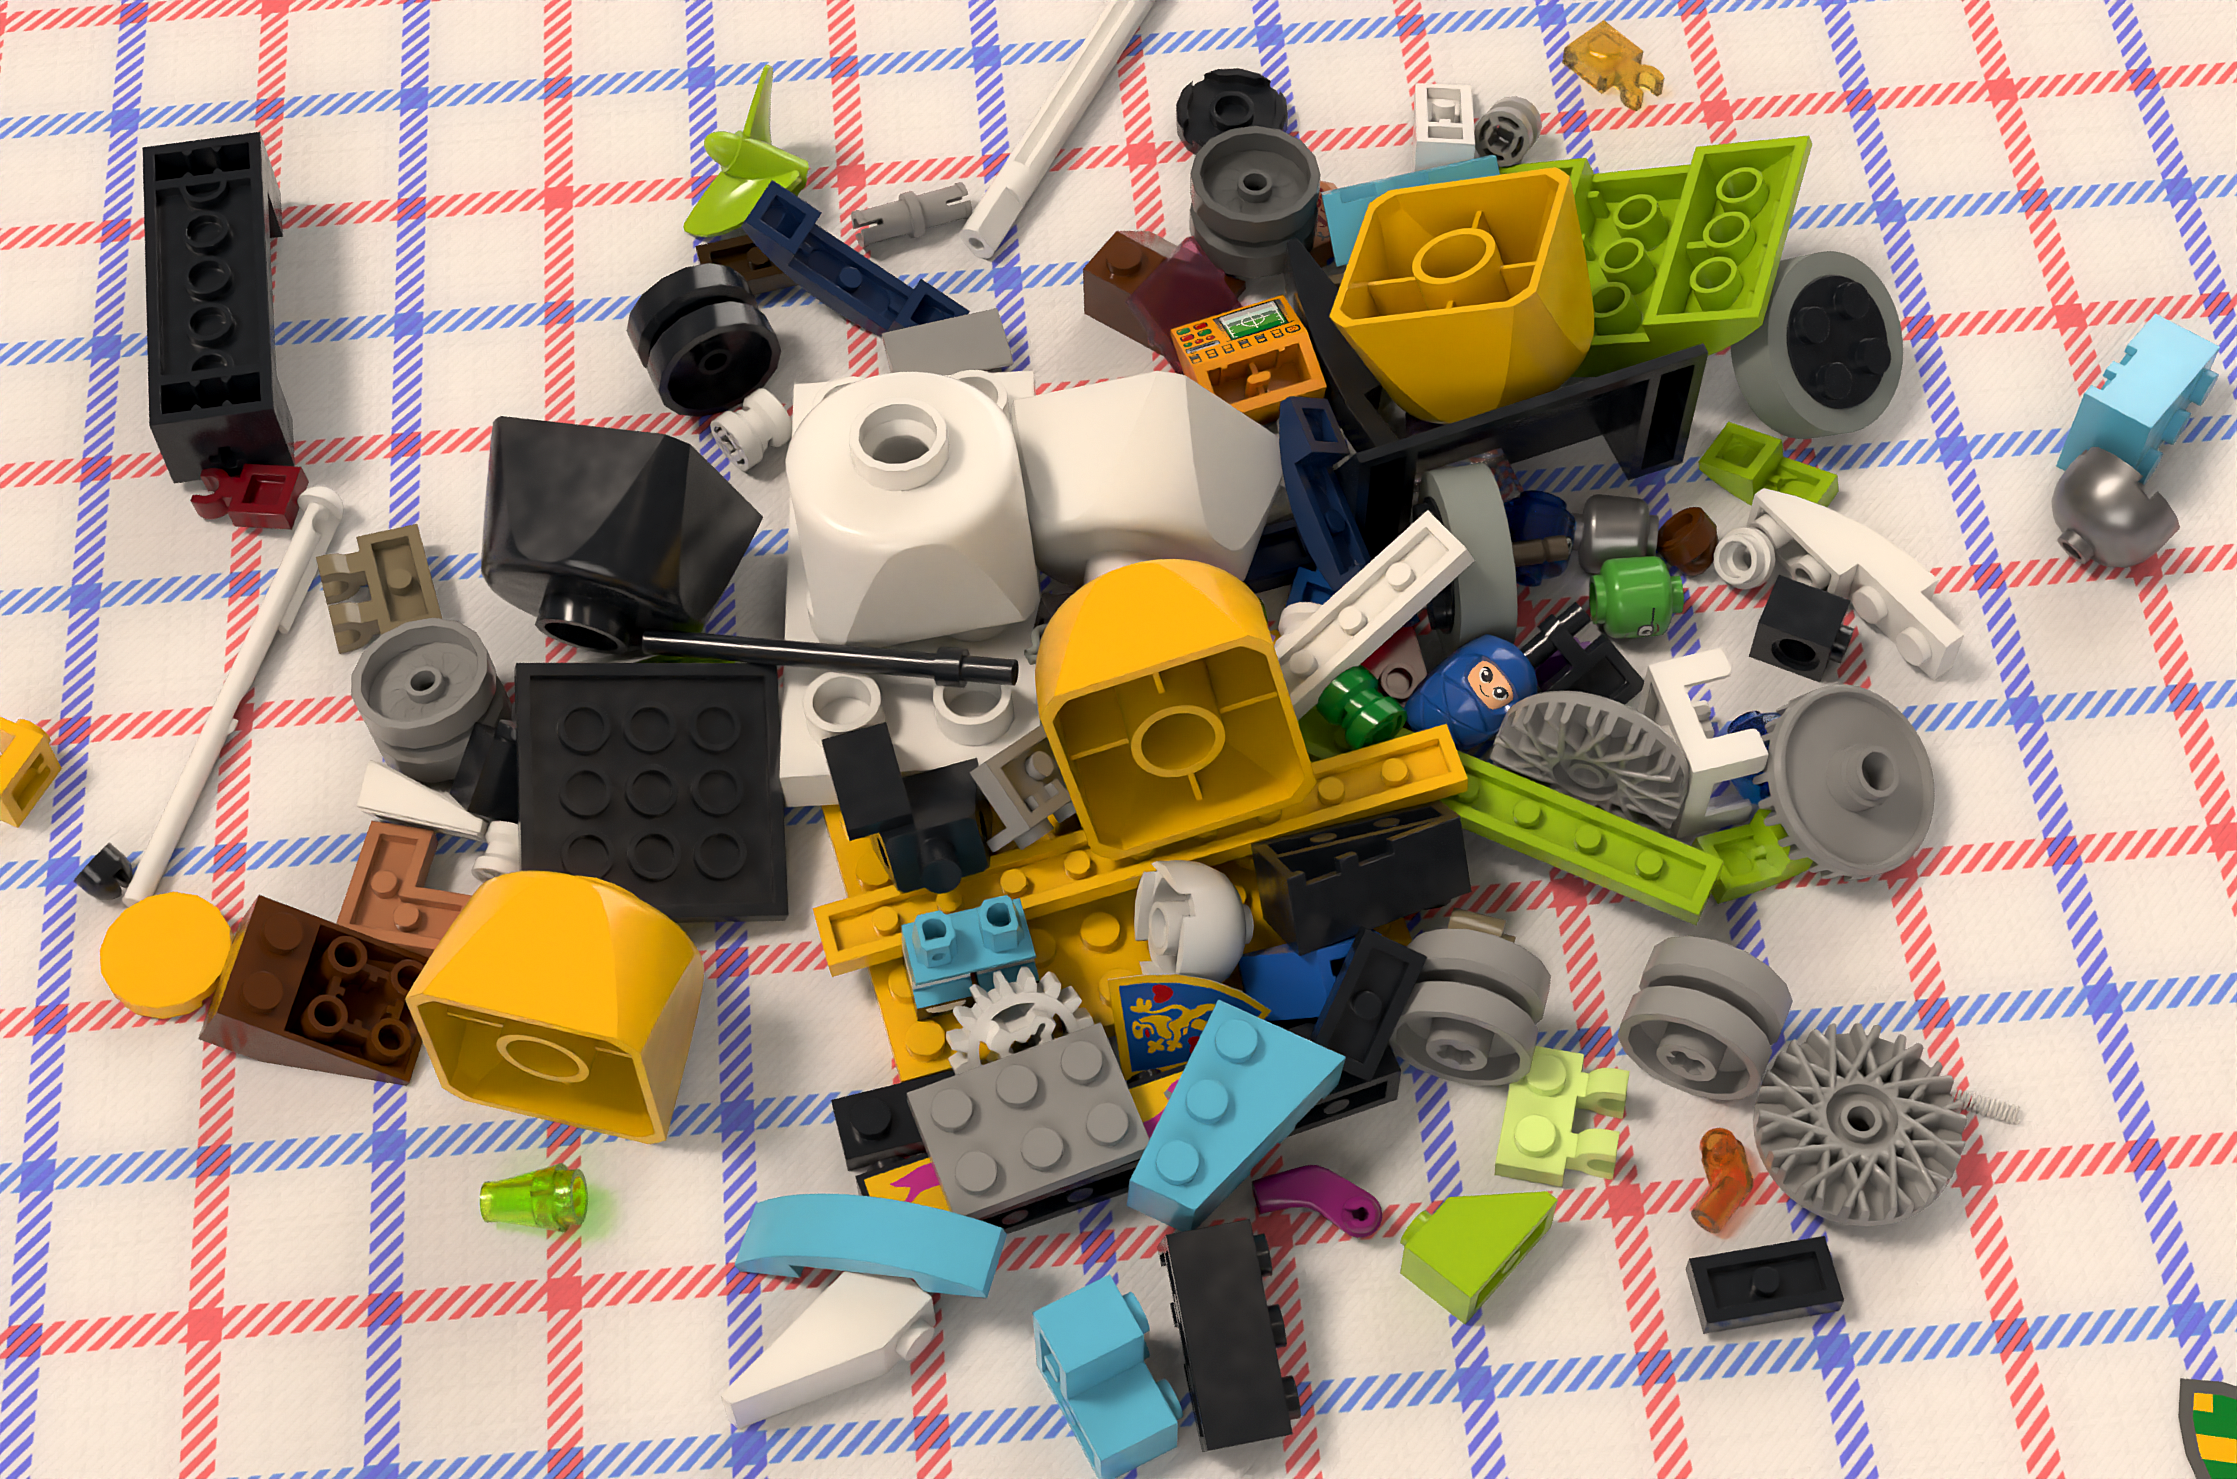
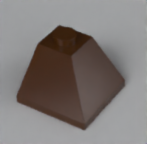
(1119, 270)

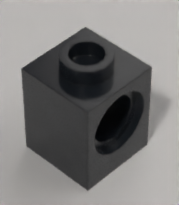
(1802, 629)

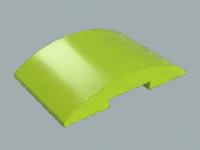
(1683, 247)

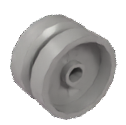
(424, 693)
(1472, 1008)
(1705, 1018)

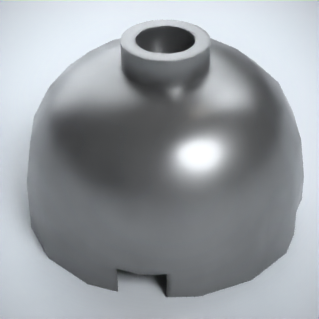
(2108, 514)

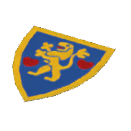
(1164, 1016)

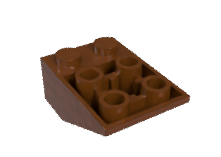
(315, 997)

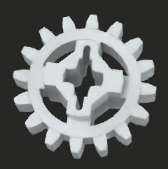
(1013, 1014)

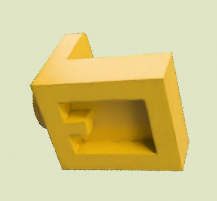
(25, 768)

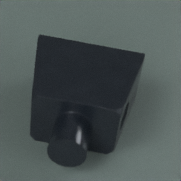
(946, 834)

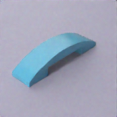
(872, 1237)

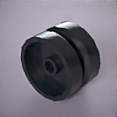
(703, 339)

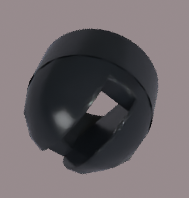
(106, 874)

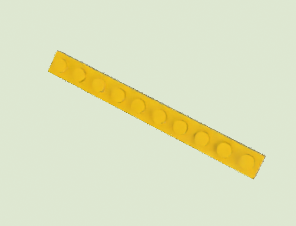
(1068, 874)

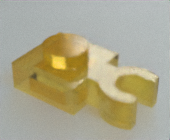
(1610, 59)

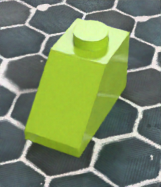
(1473, 1246)

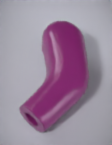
(1322, 1191)

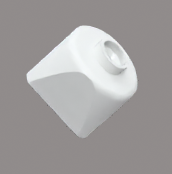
(1142, 476)
(910, 512)

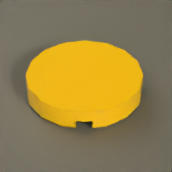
(165, 954)

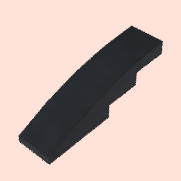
(1350, 384)

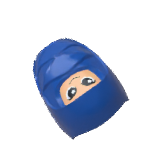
(1472, 691)

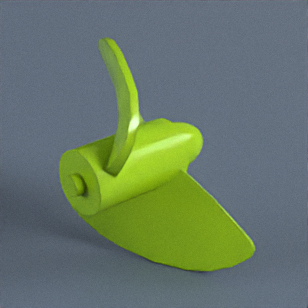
(747, 169)

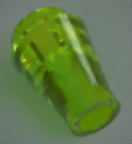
(538, 1199)

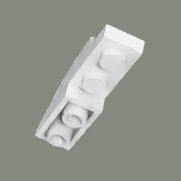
(1864, 567)

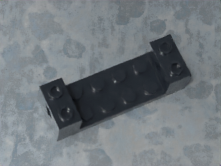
(212, 306)

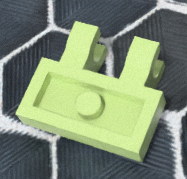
(1540, 1115)

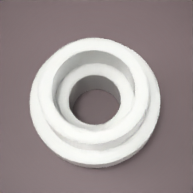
(1730, 561)

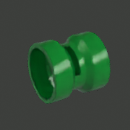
(1360, 709)

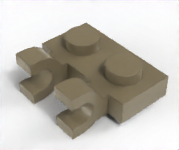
(397, 580)

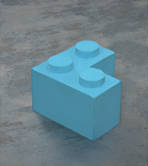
(1095, 1367)

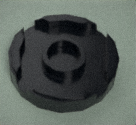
(1227, 102)

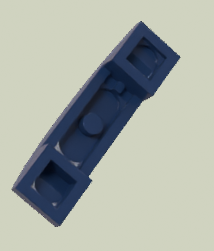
(835, 272)
(1308, 450)

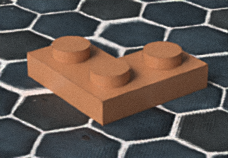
(389, 893)

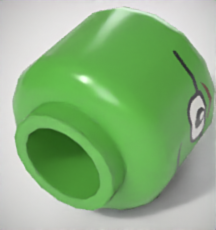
(1635, 597)

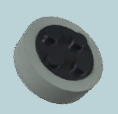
(1824, 349)
(1485, 593)

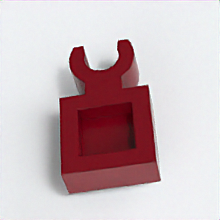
(258, 499)

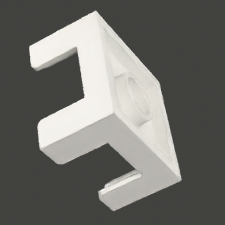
(1708, 758)

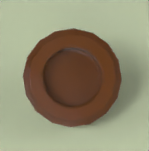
(1686, 537)

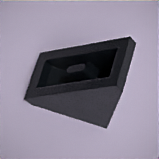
(867, 781)

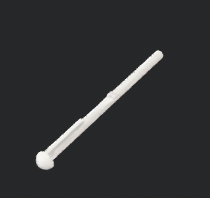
(278, 610)

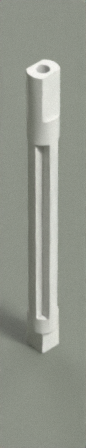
(1052, 126)

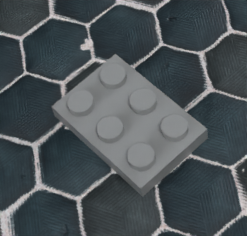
(1028, 1123)

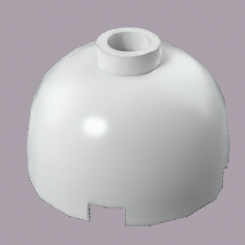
(1191, 921)

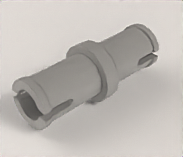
(911, 214)

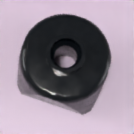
(608, 531)

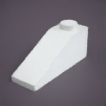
(1442, 125)
(839, 1341)

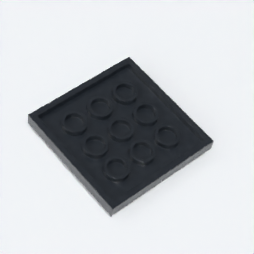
(656, 783)

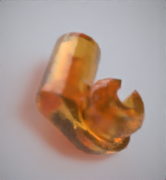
(1727, 1176)

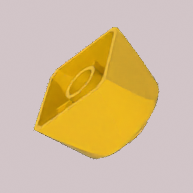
(1469, 293)
(1167, 706)
(562, 1004)

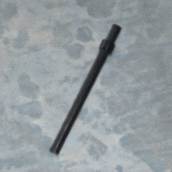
(947, 666)

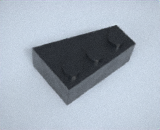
(1360, 873)
(1229, 1334)

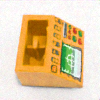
(1251, 357)

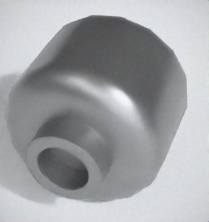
(1614, 529)

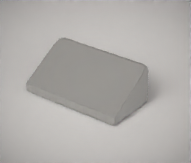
(950, 345)

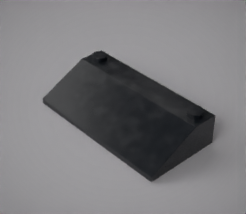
(1637, 409)

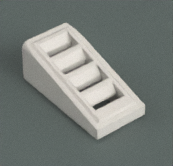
(406, 802)

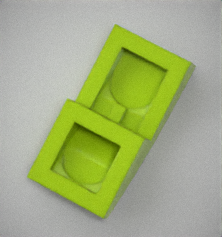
(1750, 460)
(1750, 858)

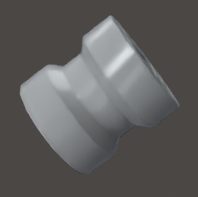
(1518, 124)

